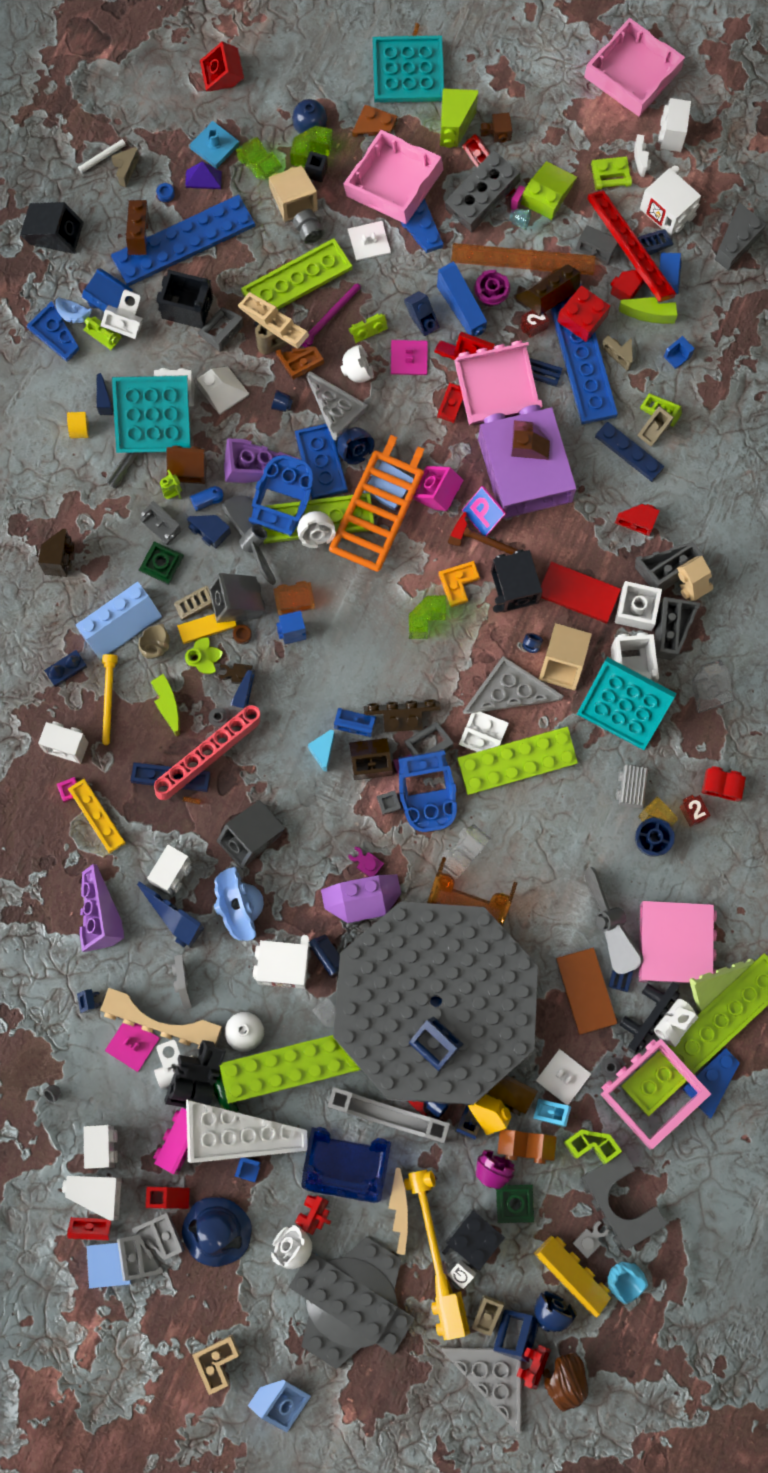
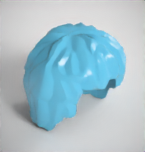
(626, 1281)

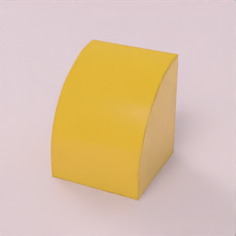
(78, 424)

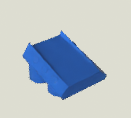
(104, 290)

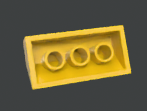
(573, 1276)

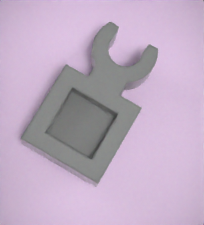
(588, 1241)

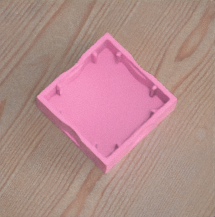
(634, 67)
(393, 176)

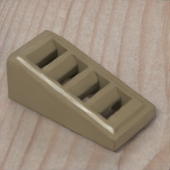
(197, 608)

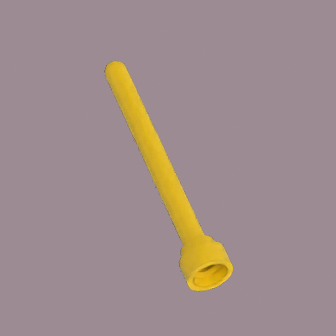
(109, 662)

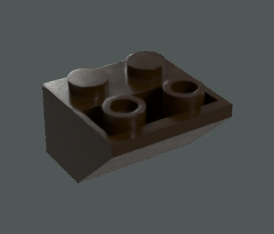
(55, 554)
(370, 759)

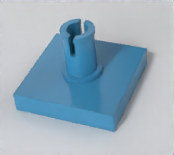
(214, 144)

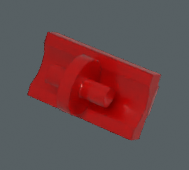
(316, 1216)

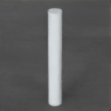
(101, 156)

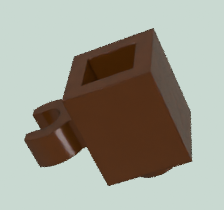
(499, 127)

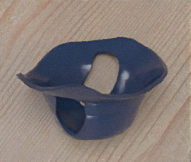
(217, 1226)

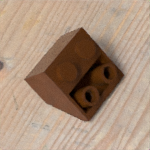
(187, 464)

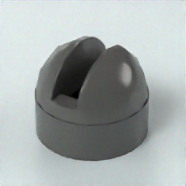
(52, 1093)

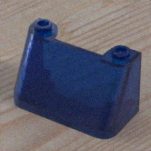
(345, 1167)

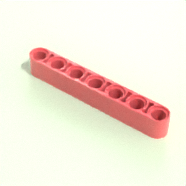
(203, 760)

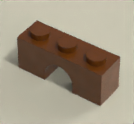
(136, 227)

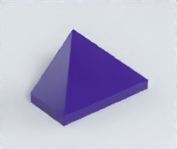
(203, 177)

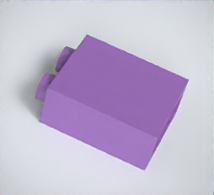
(525, 483)

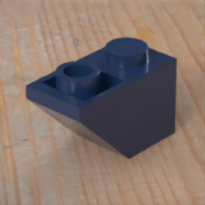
(422, 312)
(210, 528)

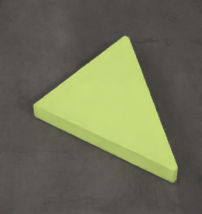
(712, 985)

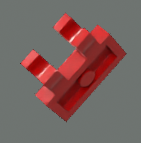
(534, 1373)

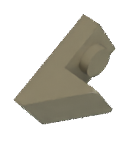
(126, 163)
(620, 354)
(655, 426)
(487, 1315)

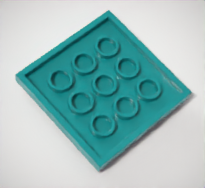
(408, 68)
(151, 413)
(626, 703)

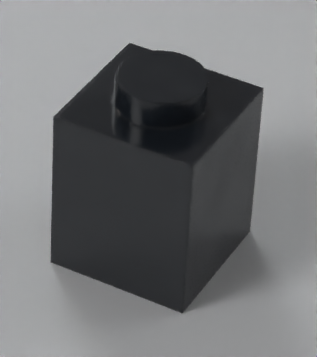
(316, 166)

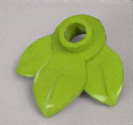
(206, 656)

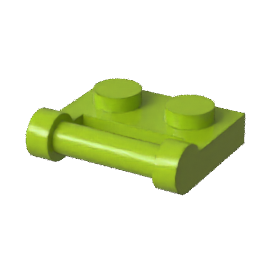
(609, 169)

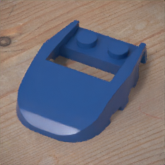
(287, 477)
(429, 809)

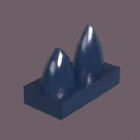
(65, 668)

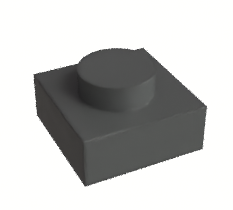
(388, 803)

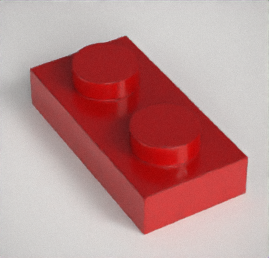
(451, 403)
(89, 1228)

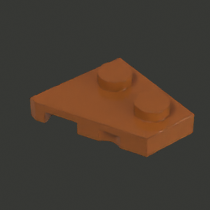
(373, 120)
(300, 360)

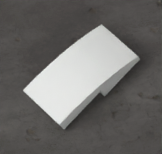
(641, 156)

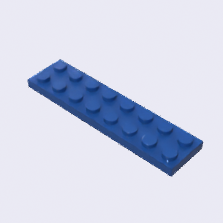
(185, 240)
(585, 372)

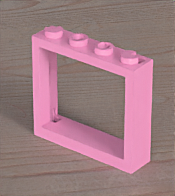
(673, 1122)

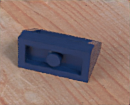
(326, 954)
(441, 1034)
(526, 1337)

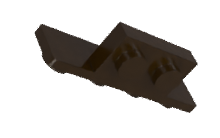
(402, 716)

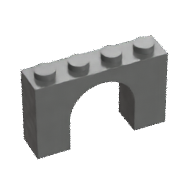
(626, 1231)

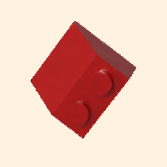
(222, 67)

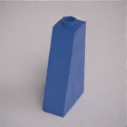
(460, 299)

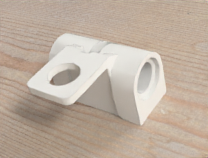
(124, 317)
(676, 1022)
(165, 1074)

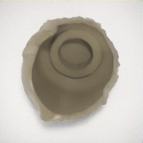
(154, 641)

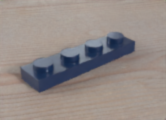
(629, 451)
(149, 773)

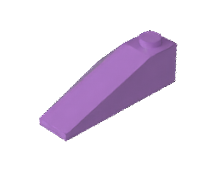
(246, 461)
(101, 919)

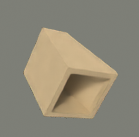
(293, 192)
(565, 656)

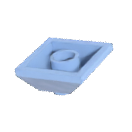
(279, 1403)

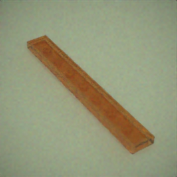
(521, 258)

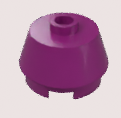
(492, 288)
(493, 1170)

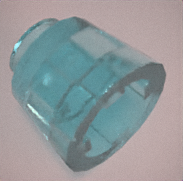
(520, 218)

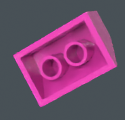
(175, 1148)

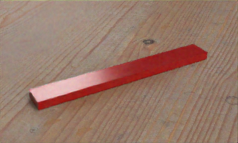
(631, 246)

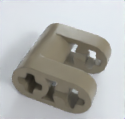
(265, 340)

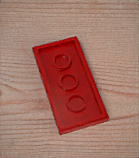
(579, 592)

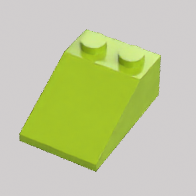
(547, 190)

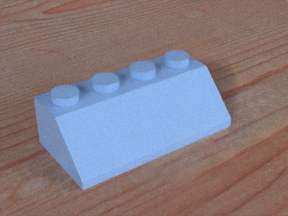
(119, 620)

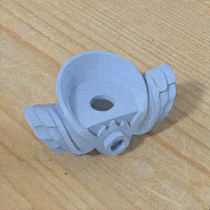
(241, 921)

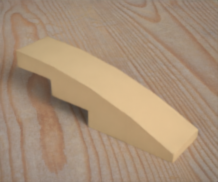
(272, 320)
(399, 1203)

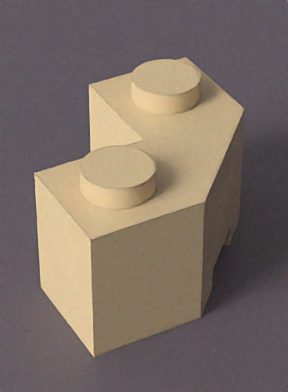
(695, 578)

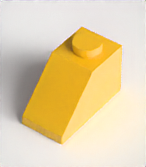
(491, 1114)

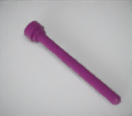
(330, 314)

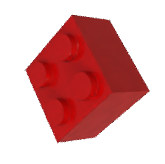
(583, 313)

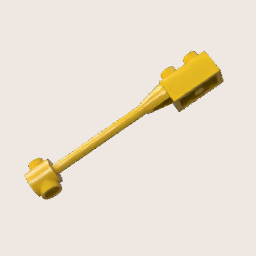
(448, 1304)

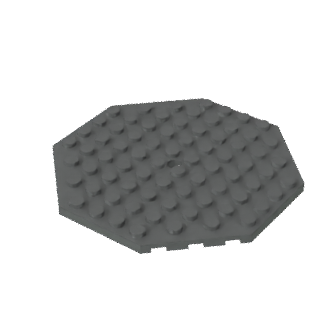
(445, 954)

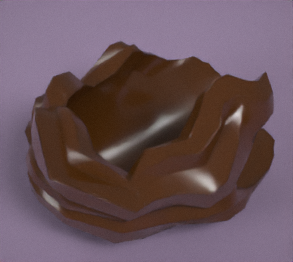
(568, 1384)

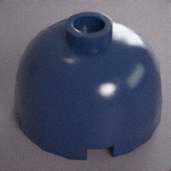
(309, 114)
(355, 445)
(654, 837)
(552, 1313)

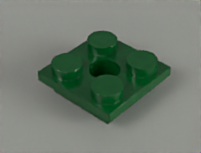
(167, 571)
(521, 1215)

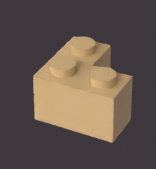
(210, 1361)

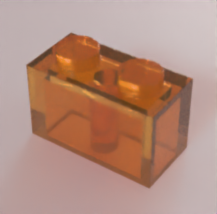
(294, 598)

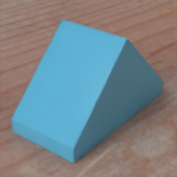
(321, 749)
(552, 1112)

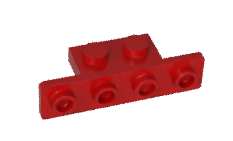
(465, 343)

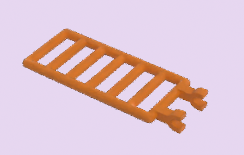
(356, 501)

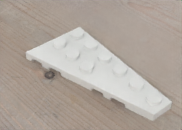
(227, 1134)

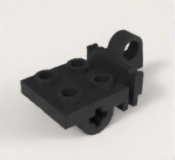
(196, 1076)

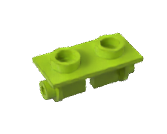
(372, 327)
(103, 335)
(170, 486)

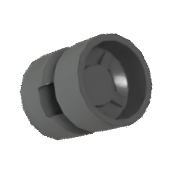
(308, 226)

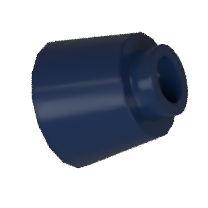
(281, 401)
(437, 1109)

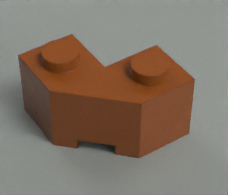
(527, 1145)

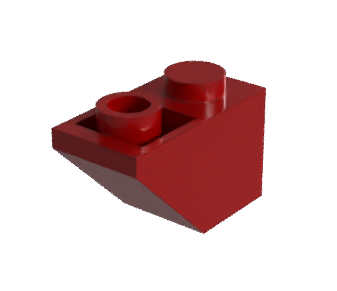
(167, 1197)

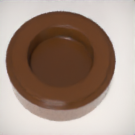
(242, 634)

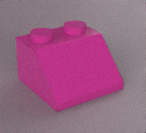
(438, 487)

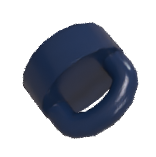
(532, 640)

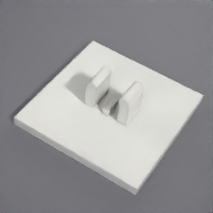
(369, 241)
(563, 1077)

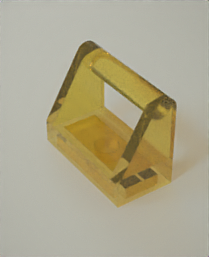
(659, 810)

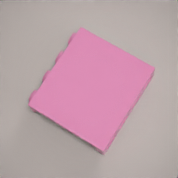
(496, 381)
(676, 941)

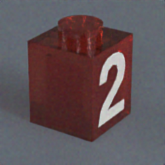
(533, 323)
(694, 810)

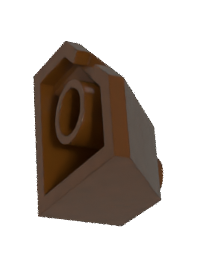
(529, 441)

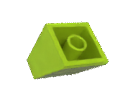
(457, 113)

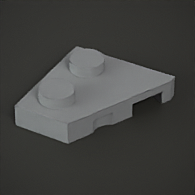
(181, 983)
(161, 1236)
(136, 1259)

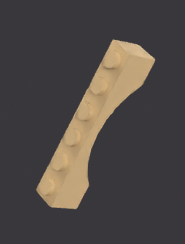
(121, 1006)

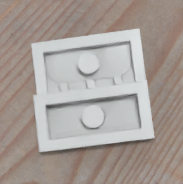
(483, 732)

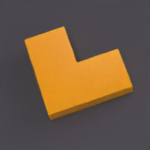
(454, 579)

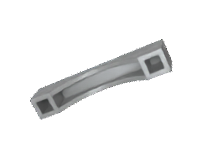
(388, 1115)

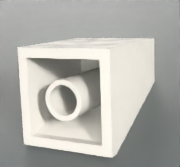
(95, 1193)

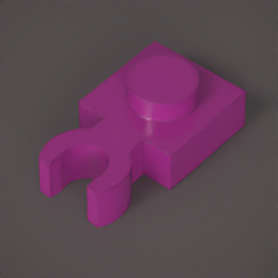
(367, 864)

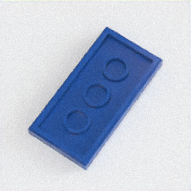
(321, 454)

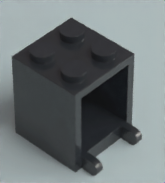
(194, 299)
(515, 581)
(474, 1240)

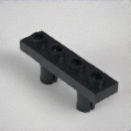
(641, 1031)

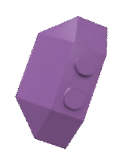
(362, 897)

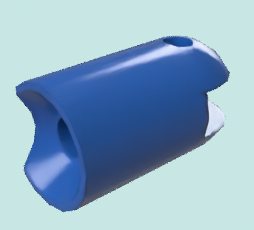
(207, 497)

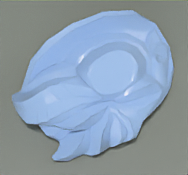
(71, 311)

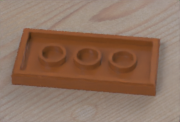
(586, 991)

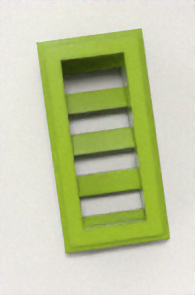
(671, 407)

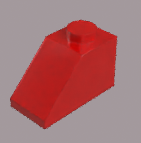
(626, 285)
(639, 518)

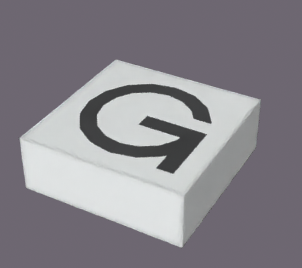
(461, 1274)

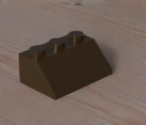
(551, 289)
(514, 1095)

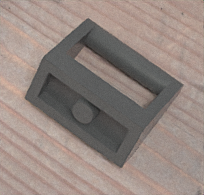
(227, 332)
(445, 745)

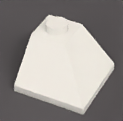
(221, 388)

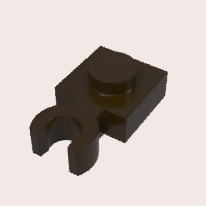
(236, 673)

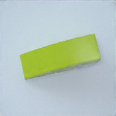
(649, 310)
(167, 703)

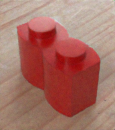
(723, 784)

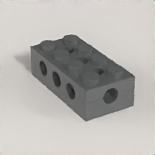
(482, 180)

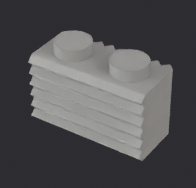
(633, 786)

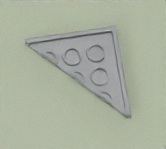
(336, 405)
(510, 687)
(493, 1377)

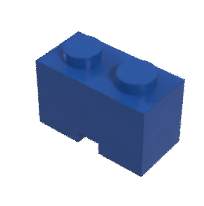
(291, 627)

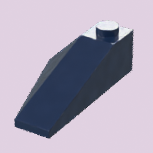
(181, 925)

